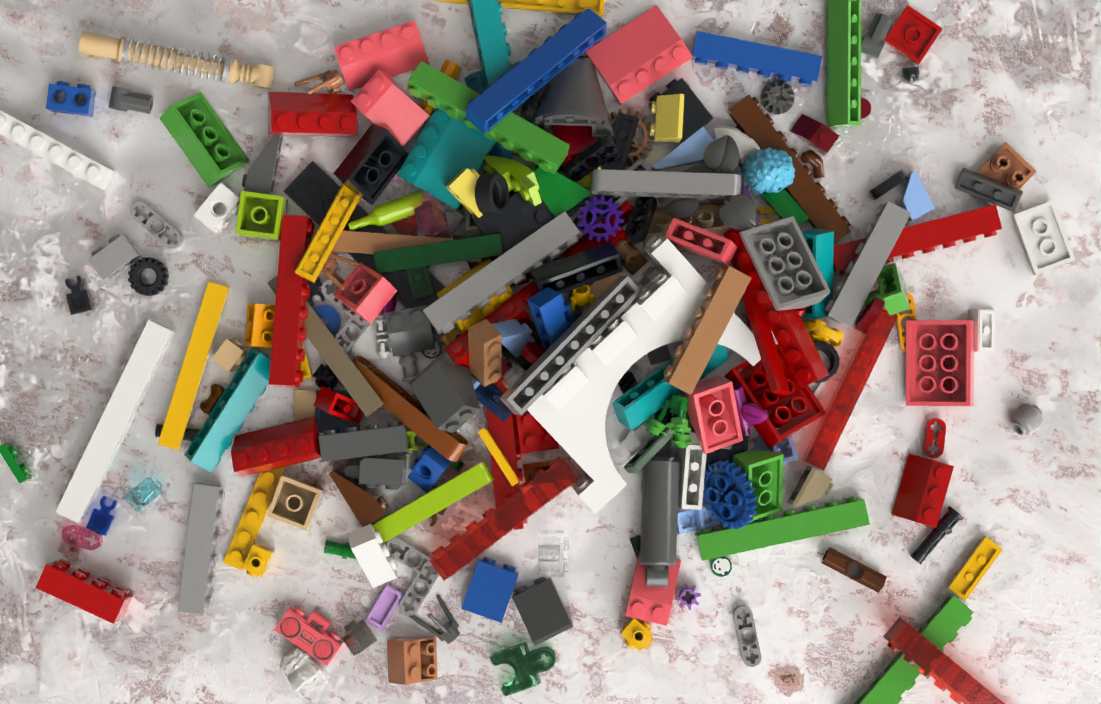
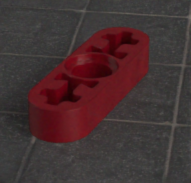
(869, 314)

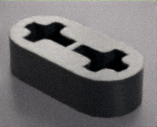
(888, 184)

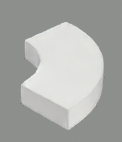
(744, 143)
(635, 439)

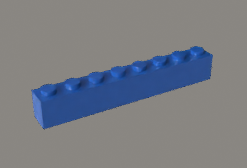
(535, 70)

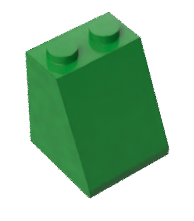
(559, 192)

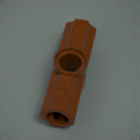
(865, 575)

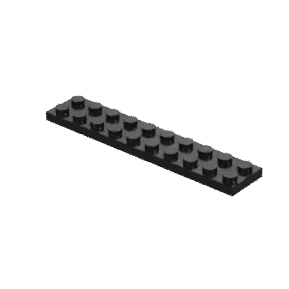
(315, 194)

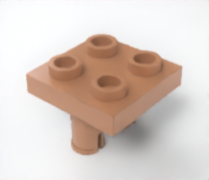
(1007, 167)

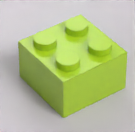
(260, 215)

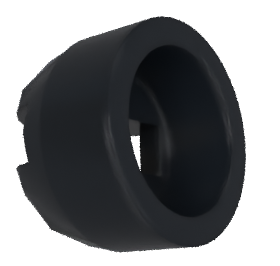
(910, 72)

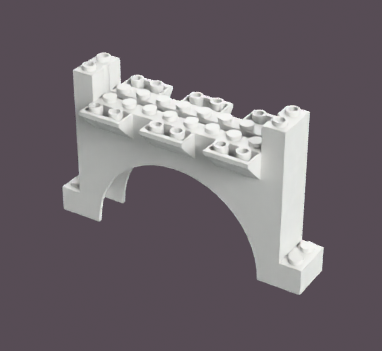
(578, 400)

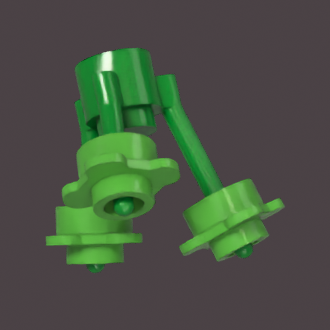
(677, 426)

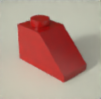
(338, 405)

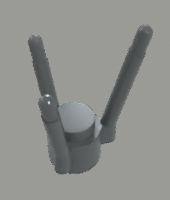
(446, 631)

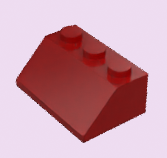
(922, 490)

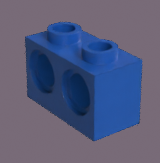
(70, 103)

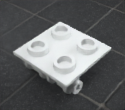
(374, 341)

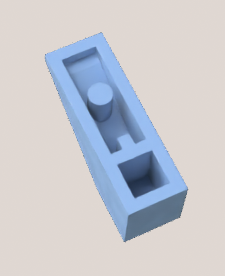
(687, 153)

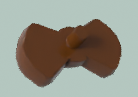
(216, 392)

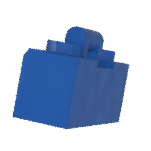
(550, 315)

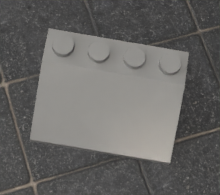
(785, 264)

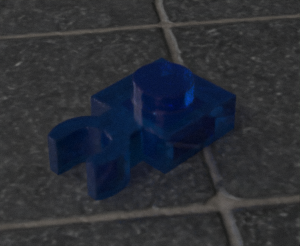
(102, 519)

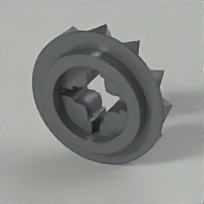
(768, 101)

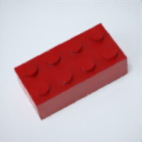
(84, 590)

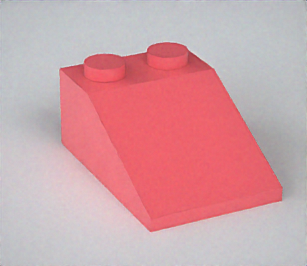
(390, 107)
(714, 414)
(651, 603)

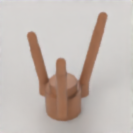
(331, 80)
(331, 265)

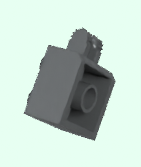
(379, 471)

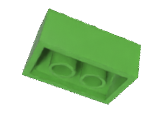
(766, 473)

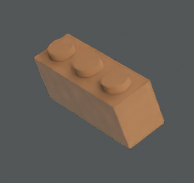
(485, 352)

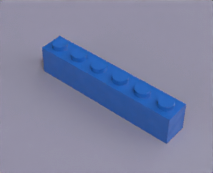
(756, 57)

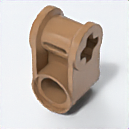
(630, 257)

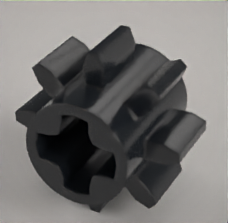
(325, 377)

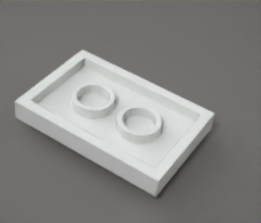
(1043, 237)

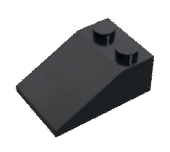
(516, 222)

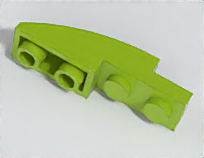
(517, 177)

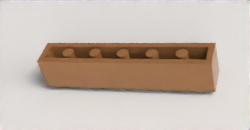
(706, 329)

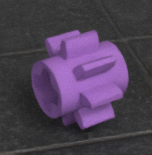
(692, 599)

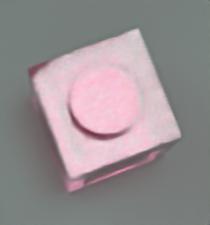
(431, 218)

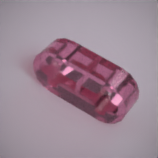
(81, 542)

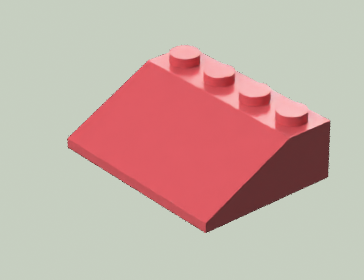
(638, 54)
(939, 363)

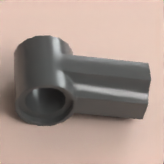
(873, 40)
(124, 100)

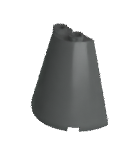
(574, 100)

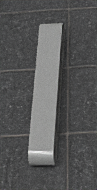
(665, 184)

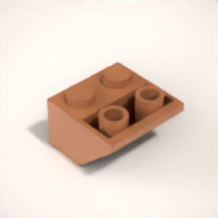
(412, 660)

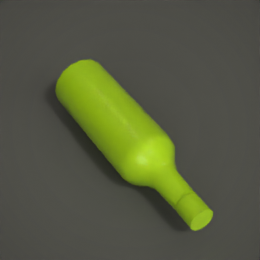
(391, 211)

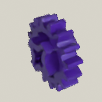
(607, 226)

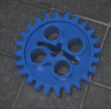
(739, 503)

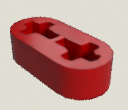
(939, 439)

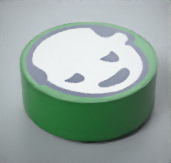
(721, 566)

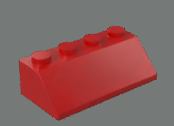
(311, 114)
(276, 447)

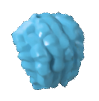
(768, 171)

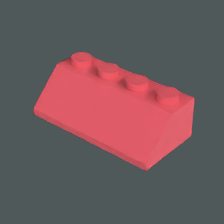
(389, 50)

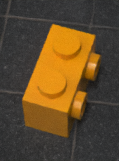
(259, 325)

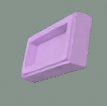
(384, 606)

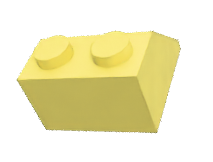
(668, 118)
(463, 189)

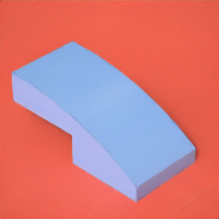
(694, 520)

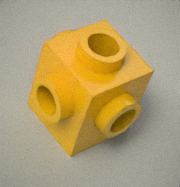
(633, 627)

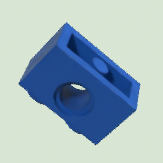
(428, 469)

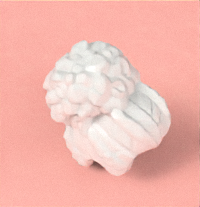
(301, 670)

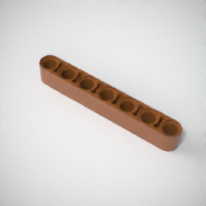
(411, 412)

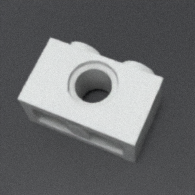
(207, 214)

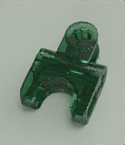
(525, 664)

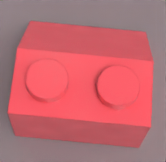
(365, 292)

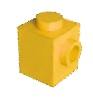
(258, 560)

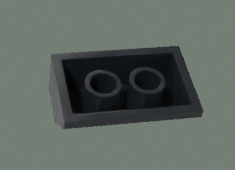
(372, 163)

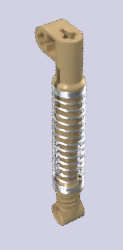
(127, 50)

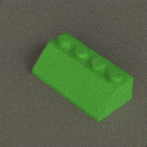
(204, 139)

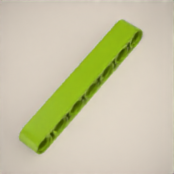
(433, 501)

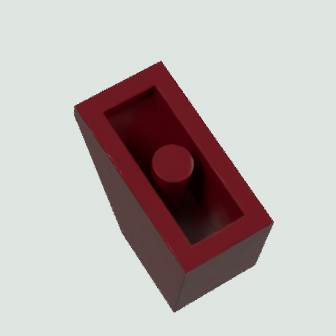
(814, 134)

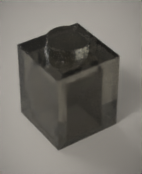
(357, 636)

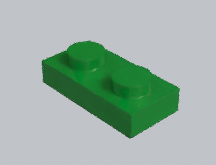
(11, 456)

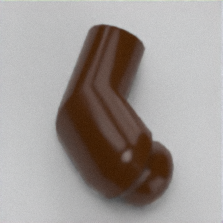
(816, 161)

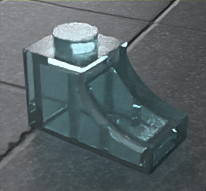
(144, 494)

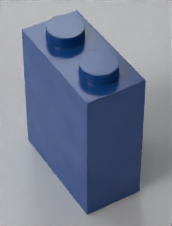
(490, 589)

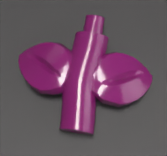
(748, 412)

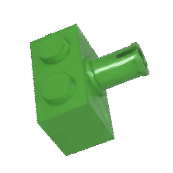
(891, 290)

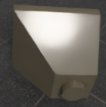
(810, 487)

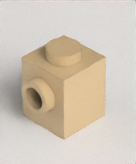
(230, 354)

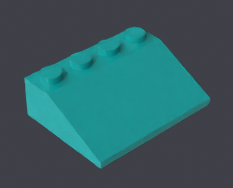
(442, 153)

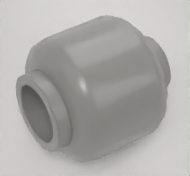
(1026, 419)

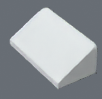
(983, 329)

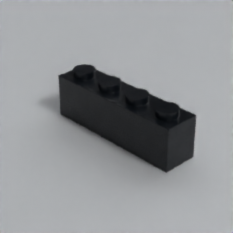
(578, 269)

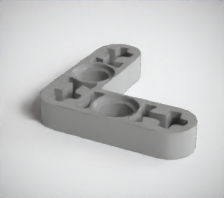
(354, 321)
(420, 568)

